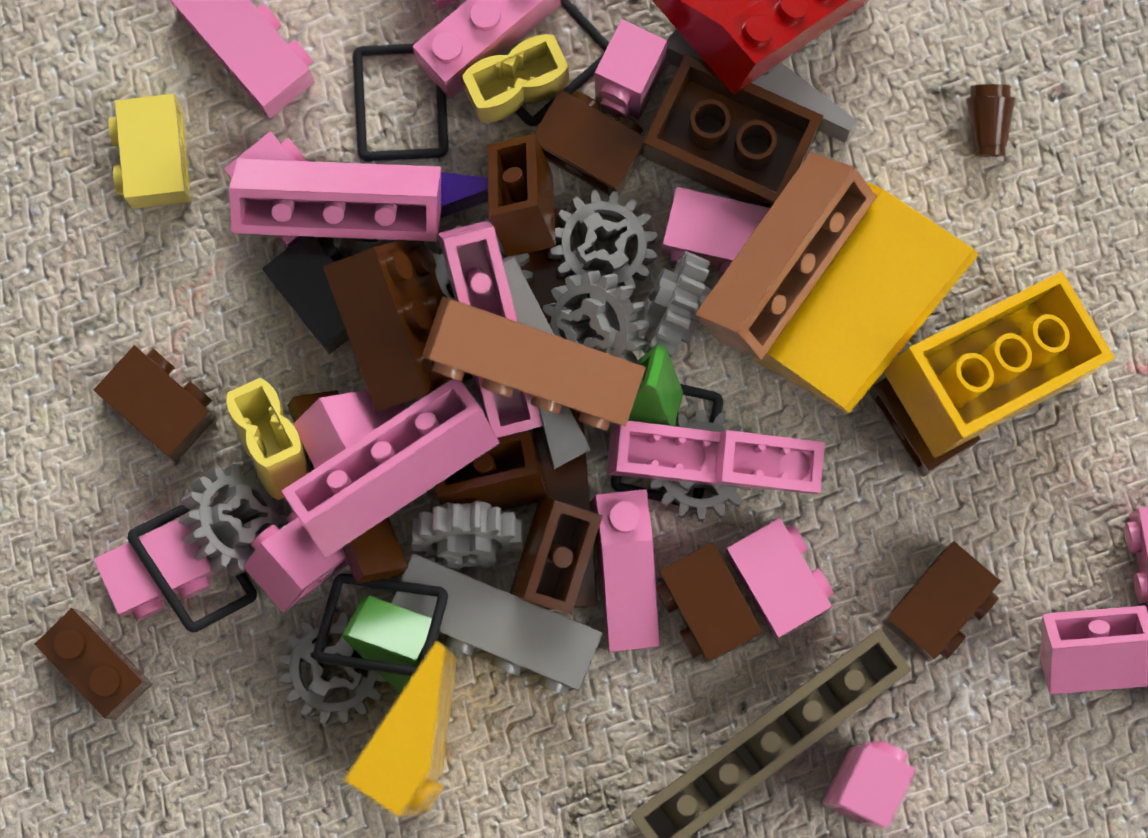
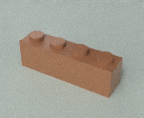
(786, 255)
(532, 362)

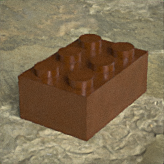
(730, 142)
(388, 312)

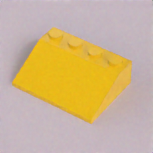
(868, 302)
(410, 745)

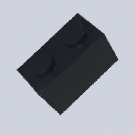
(304, 285)

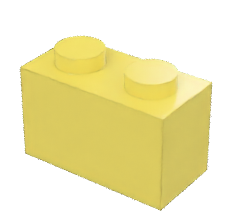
(150, 151)

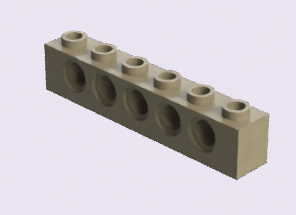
(772, 740)

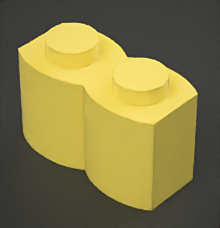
(527, 74)
(267, 436)

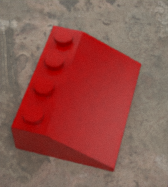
(752, 36)

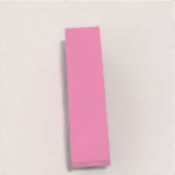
(715, 457)

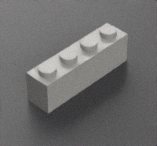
(504, 625)

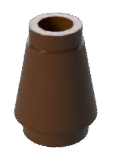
(990, 118)

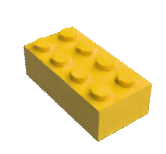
(997, 363)

